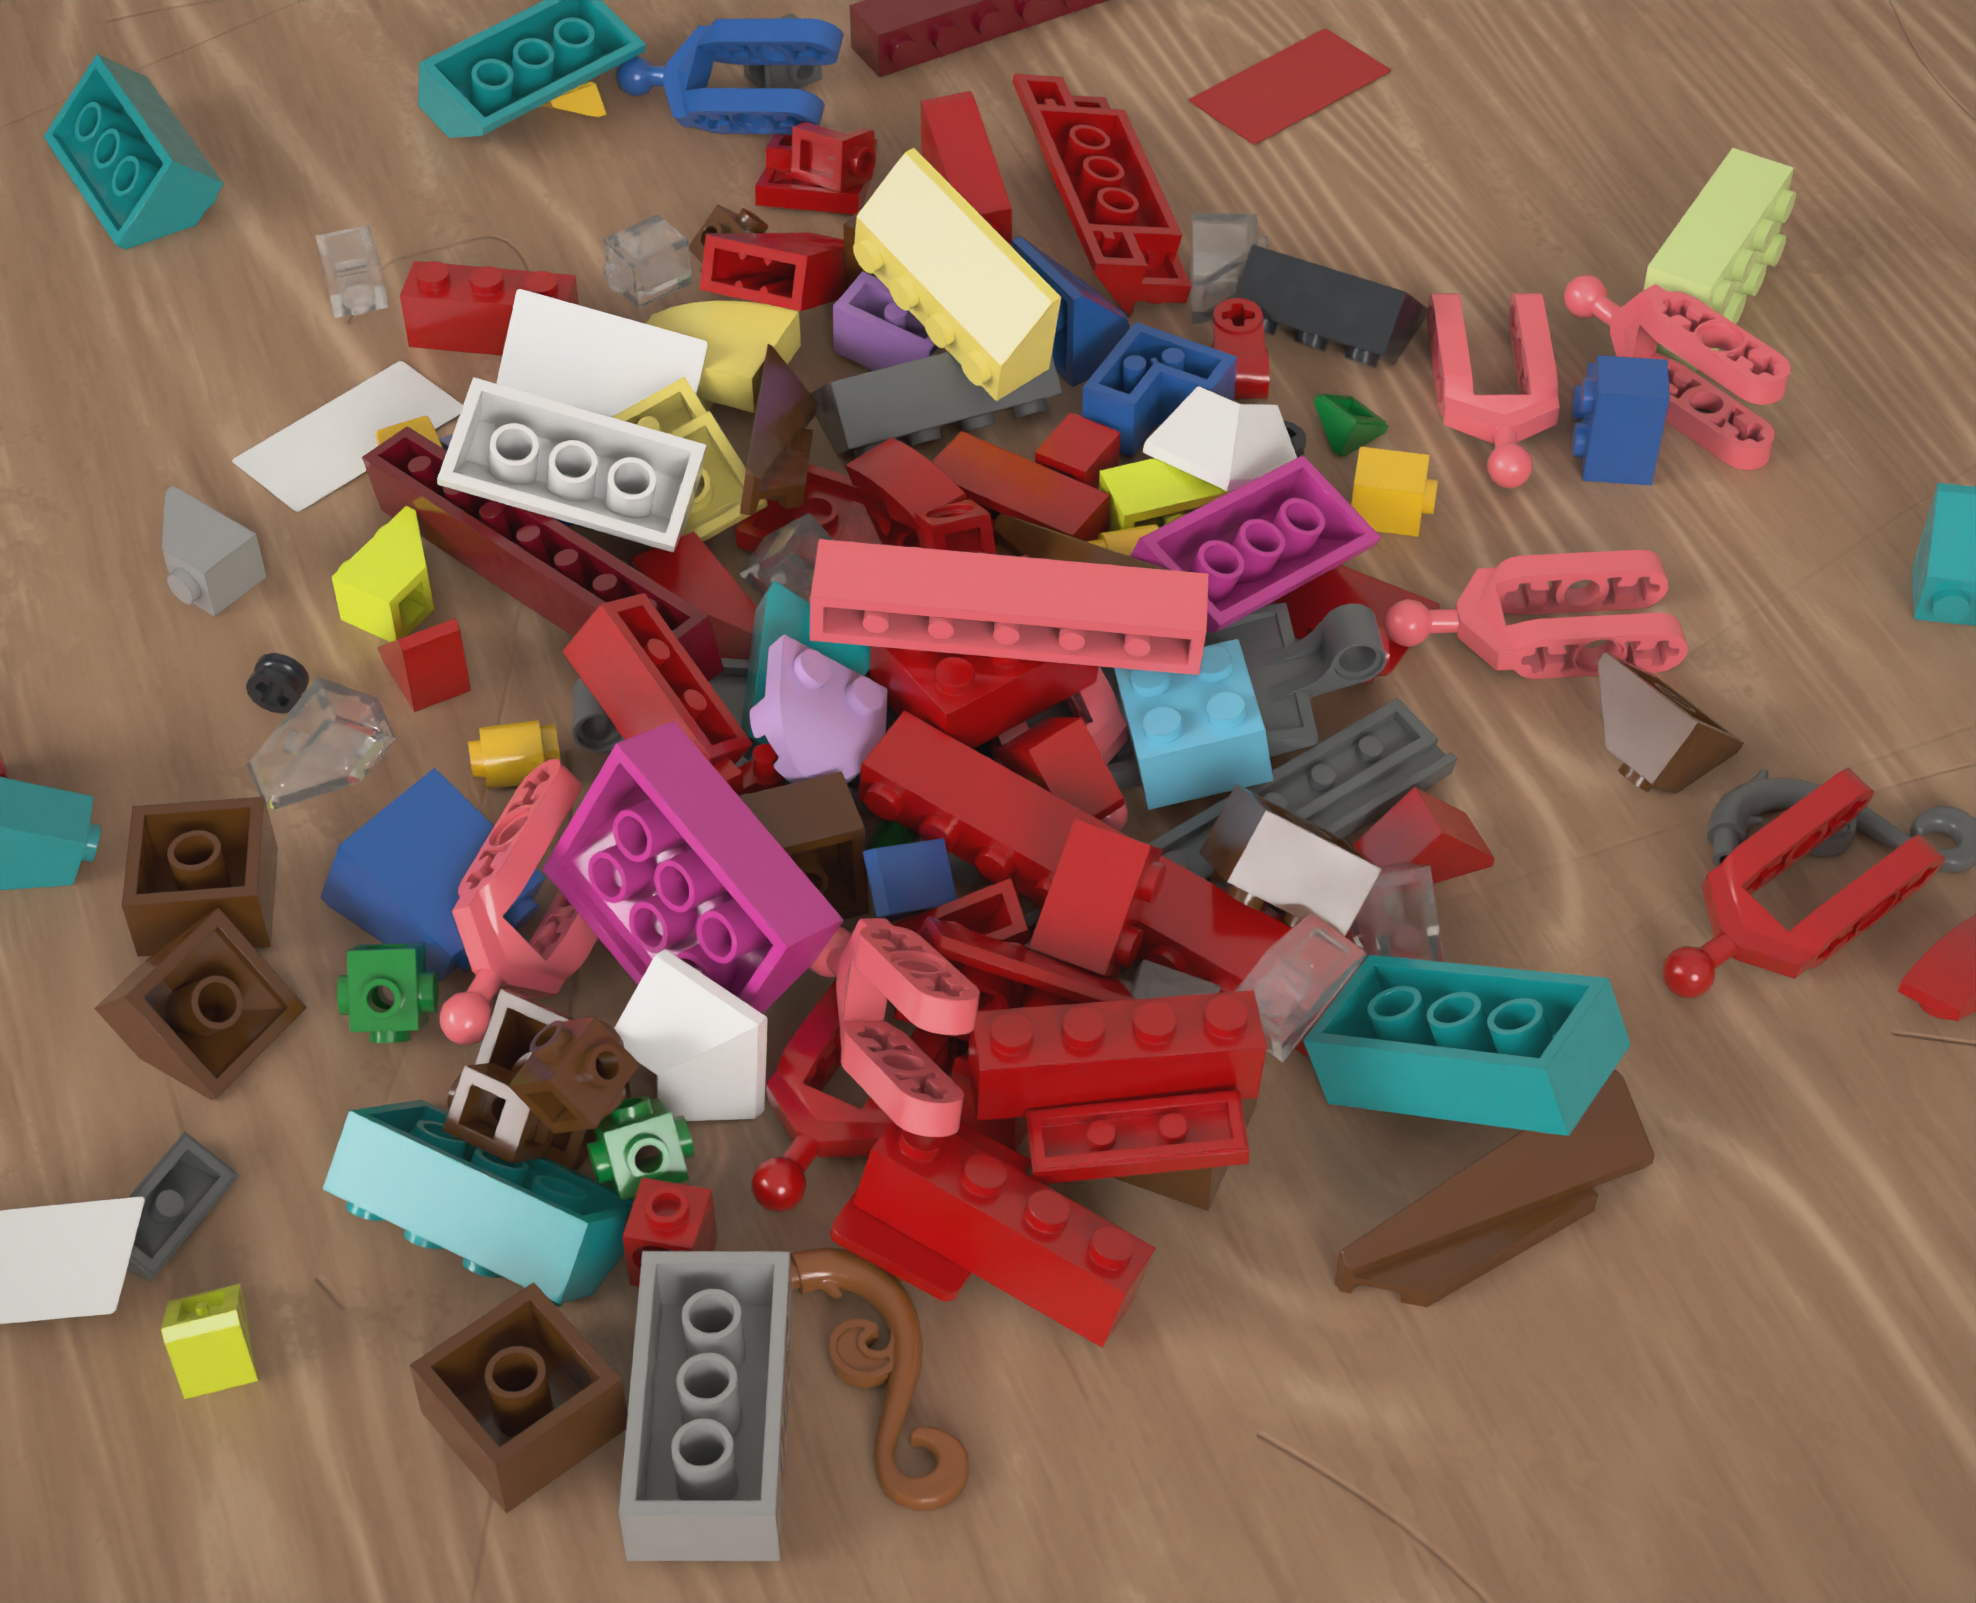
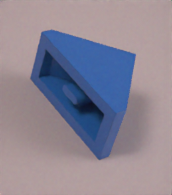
(909, 878)

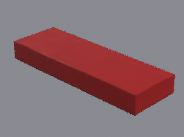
(1137, 1137)

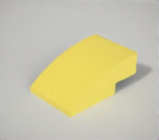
(736, 345)
(721, 485)

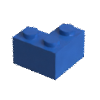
(1149, 380)
(1621, 418)

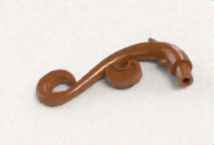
(896, 1365)

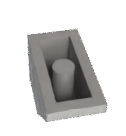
(207, 554)

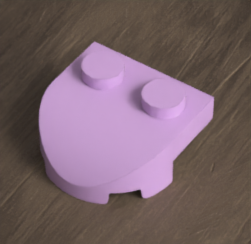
(817, 713)

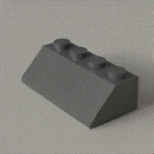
(916, 402)

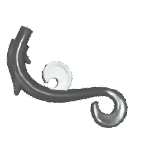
(1740, 806)

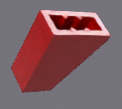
(961, 153)
(775, 268)

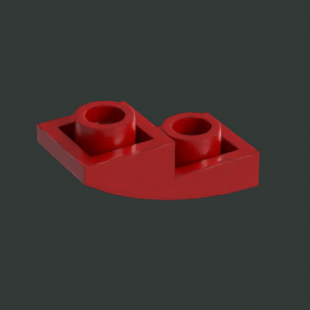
(903, 480)
(1946, 975)

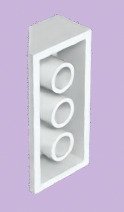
(573, 465)

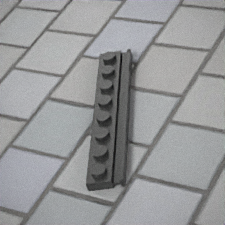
(1333, 784)

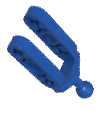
(739, 43)

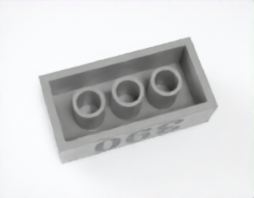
(708, 1407)

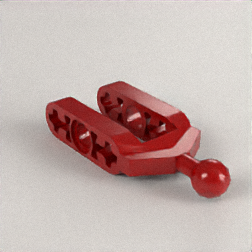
(1753, 935)
(817, 1120)

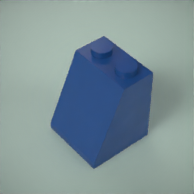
(405, 872)

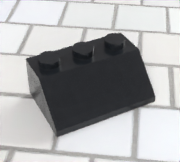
(1330, 307)

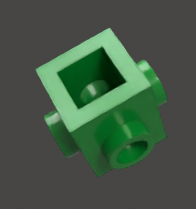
(401, 970)
(629, 1128)

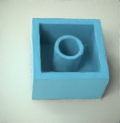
(1195, 730)

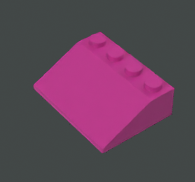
(685, 867)

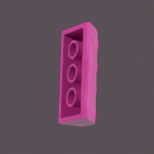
(1261, 540)

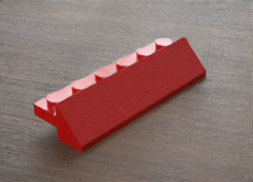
(1107, 192)

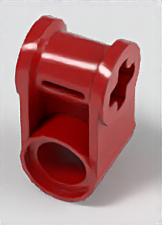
(1240, 332)

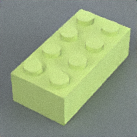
(1727, 237)

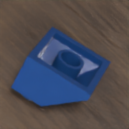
(1086, 321)

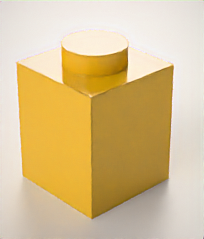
(1393, 490)

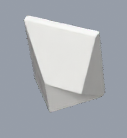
(1222, 440)
(697, 1042)

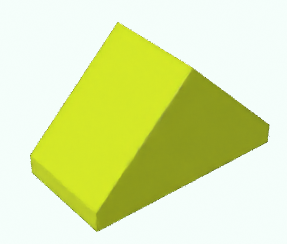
(209, 1341)

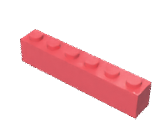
(1009, 607)

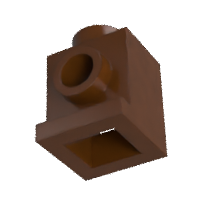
(493, 1116)

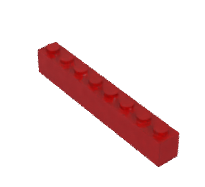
(1020, 832)

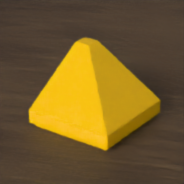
(580, 100)

